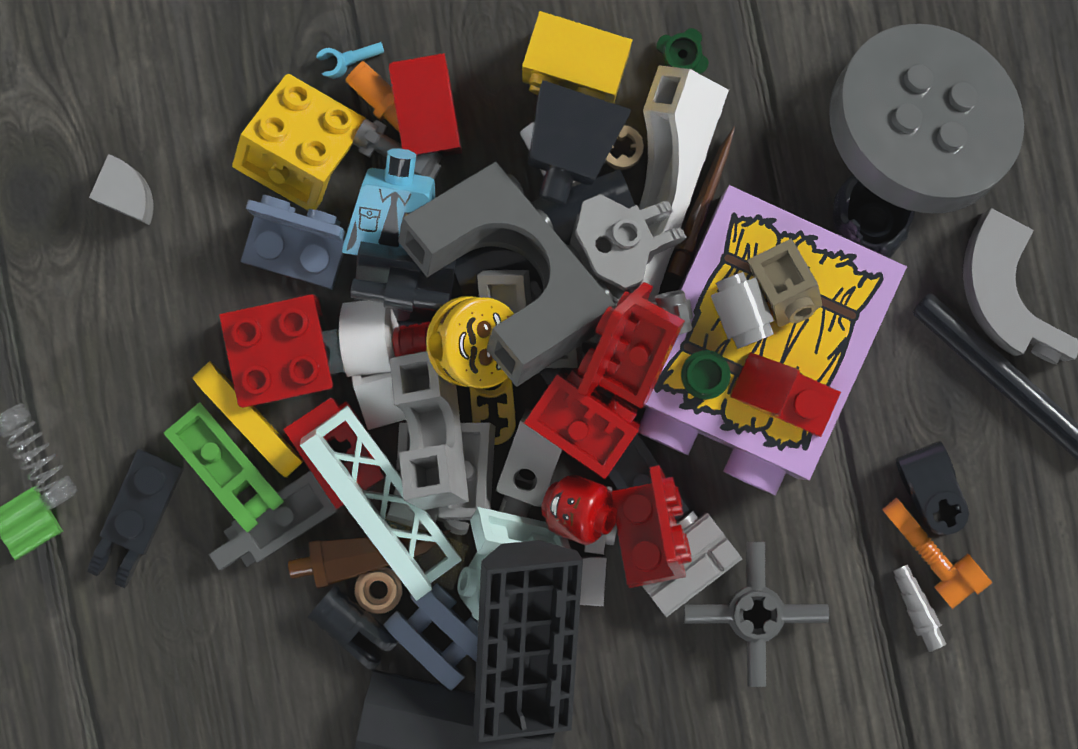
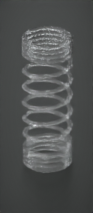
(59, 490)

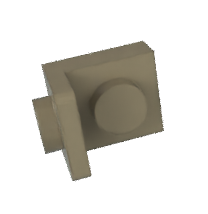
(786, 283)

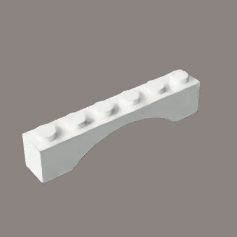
(680, 126)

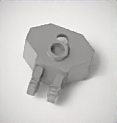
(618, 242)

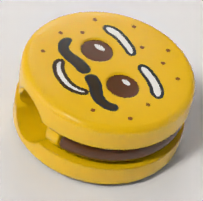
(460, 340)

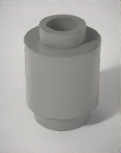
(742, 310)

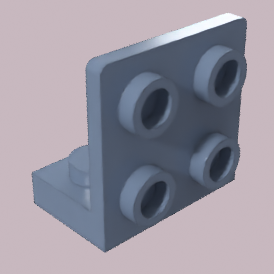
(293, 243)

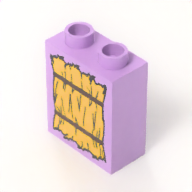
(826, 347)

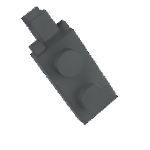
(303, 509)

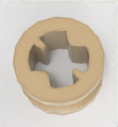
(623, 161)

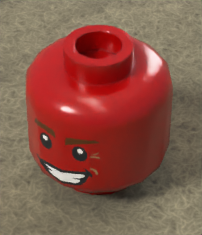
(579, 509)

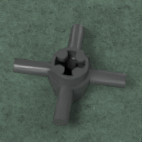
(743, 600)

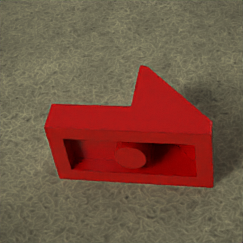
(785, 394)

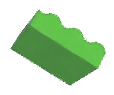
(26, 524)

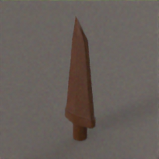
(686, 249)
(346, 558)

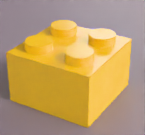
(575, 57)

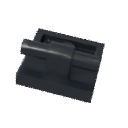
(394, 279)

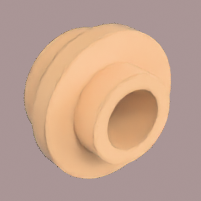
(373, 604)

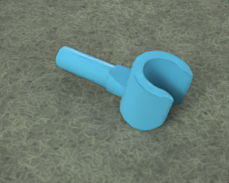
(348, 58)

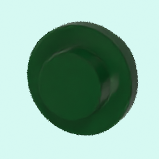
(705, 374)

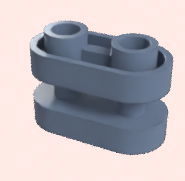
(436, 607)

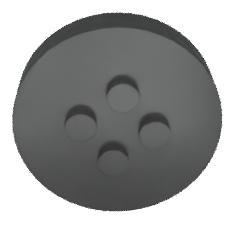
(926, 118)

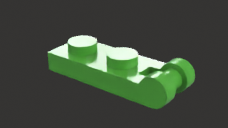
(222, 465)

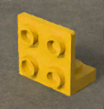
(296, 142)

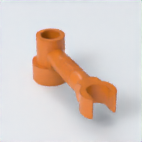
(957, 580)

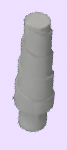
(919, 609)

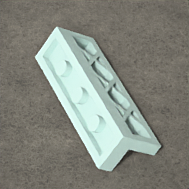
(364, 511)

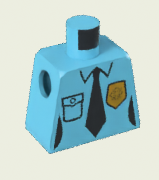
(386, 199)

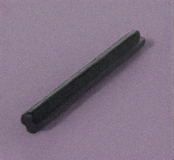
(999, 372)

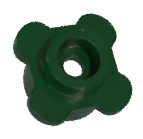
(689, 42)

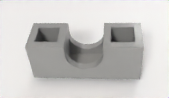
(435, 464)

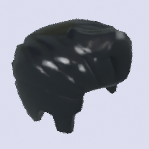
(870, 219)

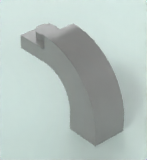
(993, 293)

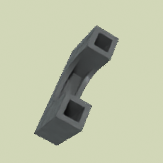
(494, 212)

